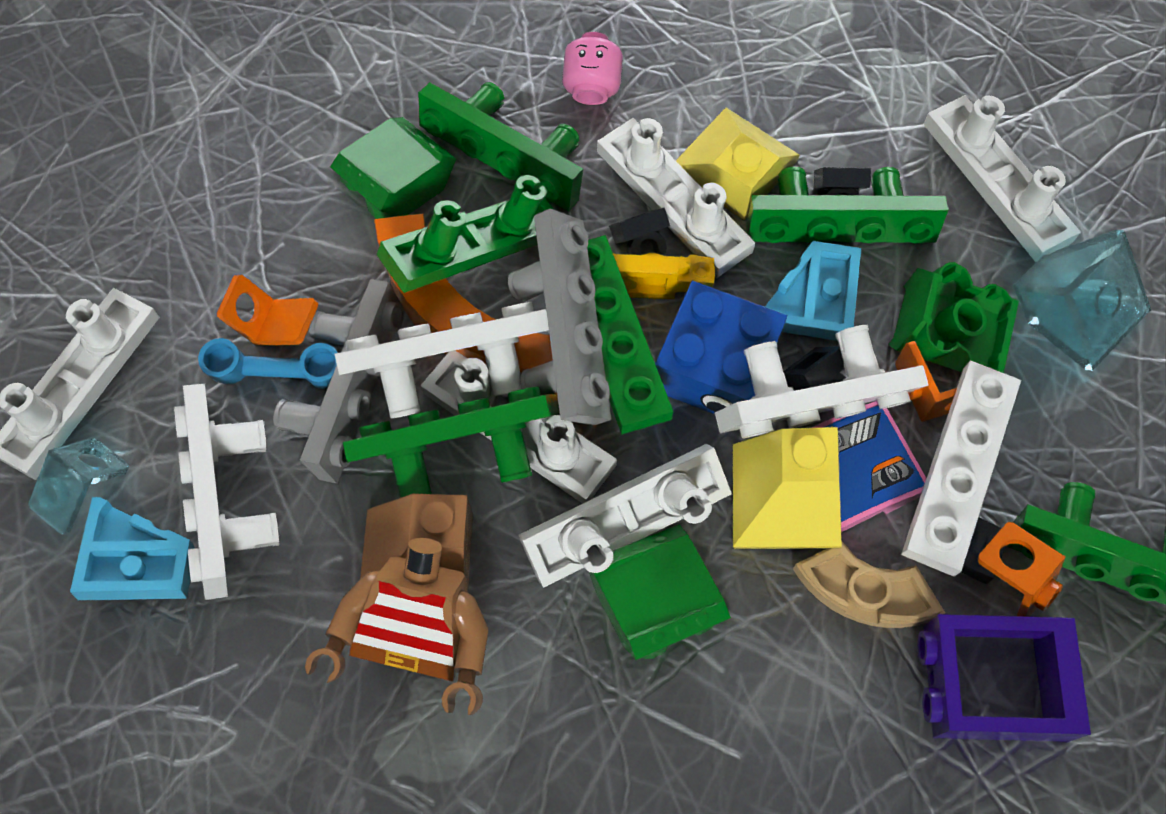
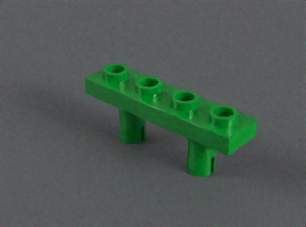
(482, 137)
(845, 218)
(462, 240)
(629, 368)
(500, 422)
(1093, 552)

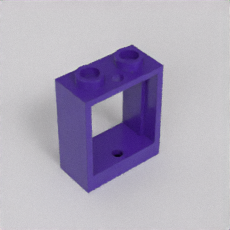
(1057, 669)

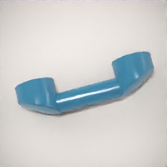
(228, 365)

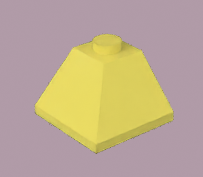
(737, 159)
(787, 490)

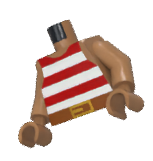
(412, 620)

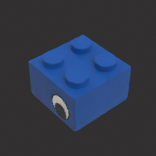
(706, 346)

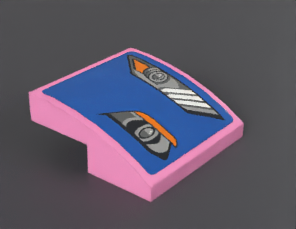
(874, 465)

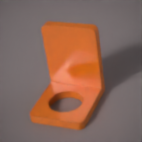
(273, 319)
(926, 400)
(1036, 582)

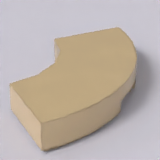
(866, 592)

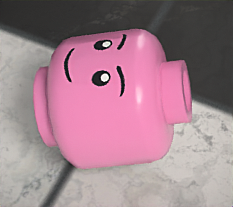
(592, 68)

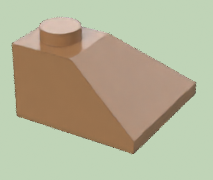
(430, 516)

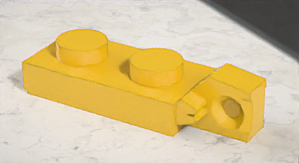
(663, 276)

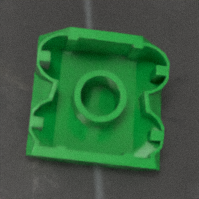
(394, 168)
(955, 319)
(659, 593)

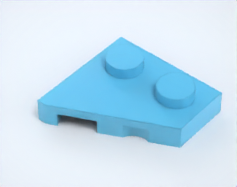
(820, 291)
(129, 558)

